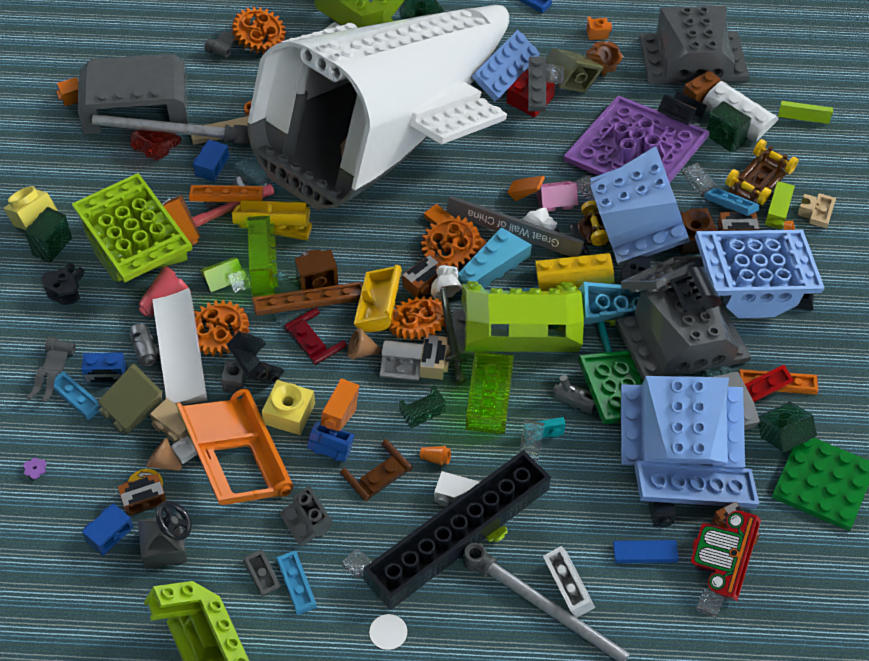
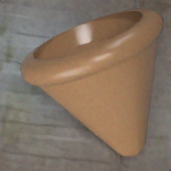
(361, 345)
(164, 457)

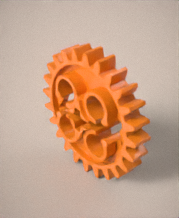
(254, 35)
(443, 230)
(217, 321)
(419, 322)

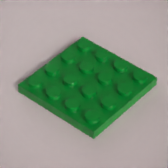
(604, 378)
(824, 482)

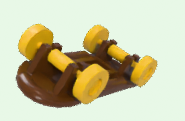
(761, 174)
(591, 225)

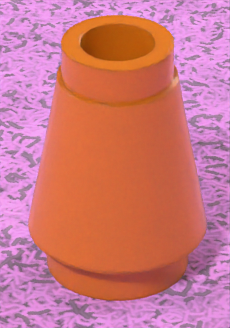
(437, 454)

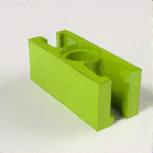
(779, 205)

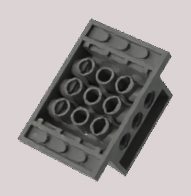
(692, 43)
(676, 342)

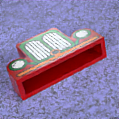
(726, 552)

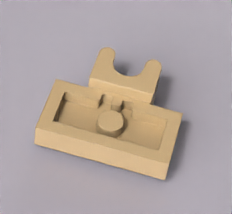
(819, 210)

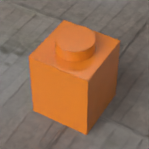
(68, 91)

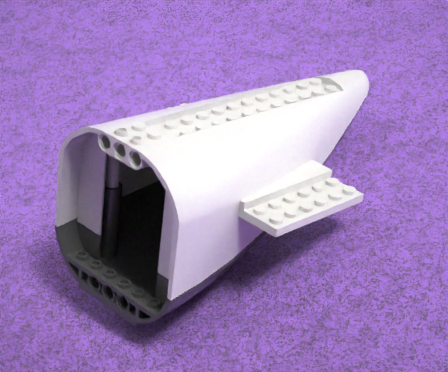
(375, 87)

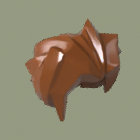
(605, 54)

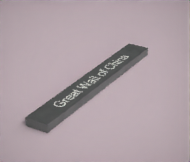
(525, 230)

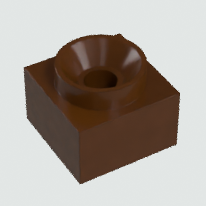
(694, 221)
(316, 269)

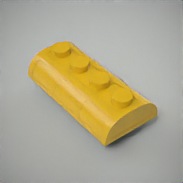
(280, 213)
(576, 270)
(377, 299)

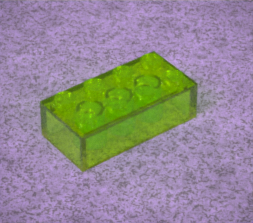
(262, 256)
(489, 392)

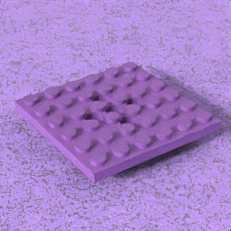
(629, 131)

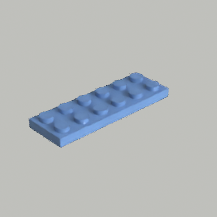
(505, 65)
(695, 484)

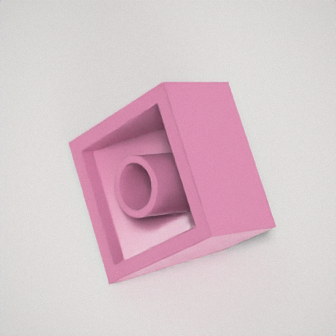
(557, 195)

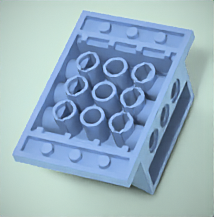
(639, 208)
(759, 269)
(683, 422)

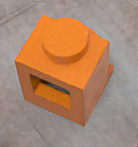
(598, 28)

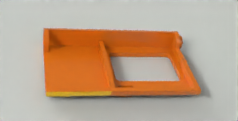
(229, 426)

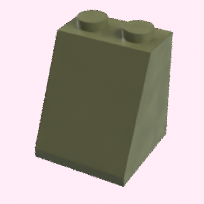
(578, 69)
(130, 400)

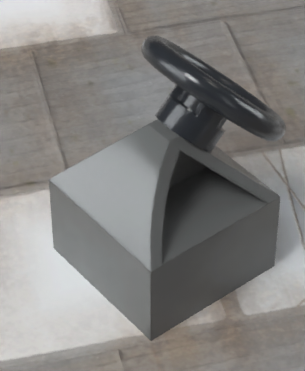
(164, 536)

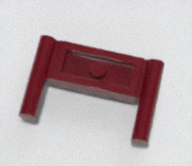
(309, 340)

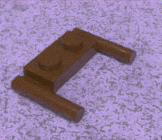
(381, 475)

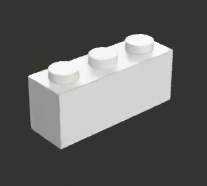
(569, 582)

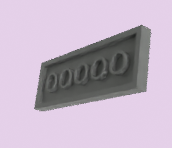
(660, 274)

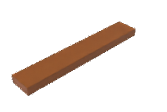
(307, 298)

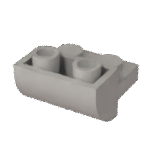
(401, 360)

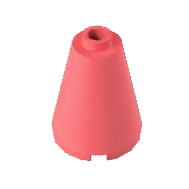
(163, 285)

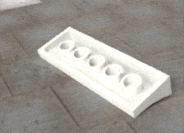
(179, 348)

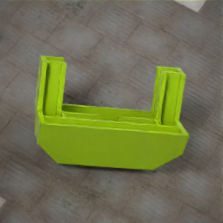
(359, 12)
(527, 317)
(196, 622)

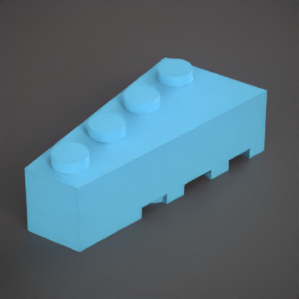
(495, 258)
(607, 302)

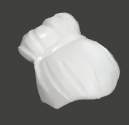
(541, 218)
(446, 279)

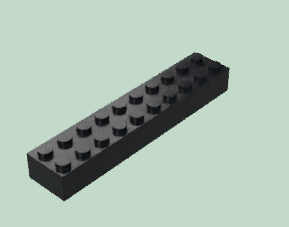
(450, 531)

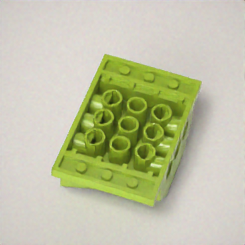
(131, 229)

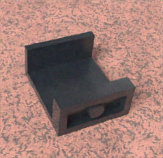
(682, 108)
(244, 349)

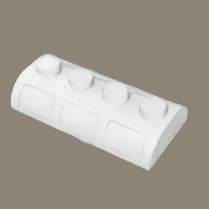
(761, 118)

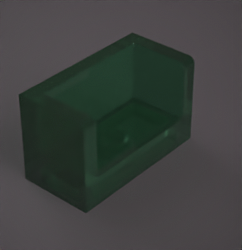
(423, 409)

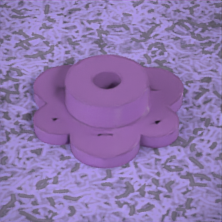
(34, 468)

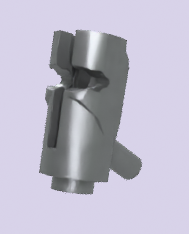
(143, 344)
(573, 396)

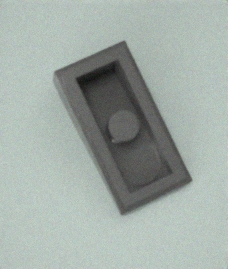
(261, 572)

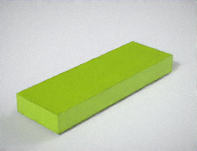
(805, 112)

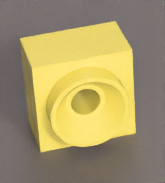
(27, 205)
(288, 407)

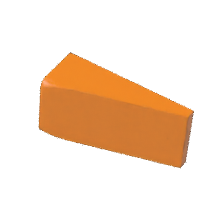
(524, 187)

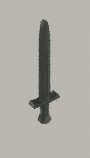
(455, 356)

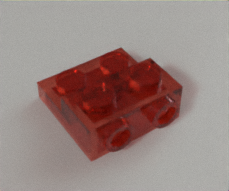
(154, 143)

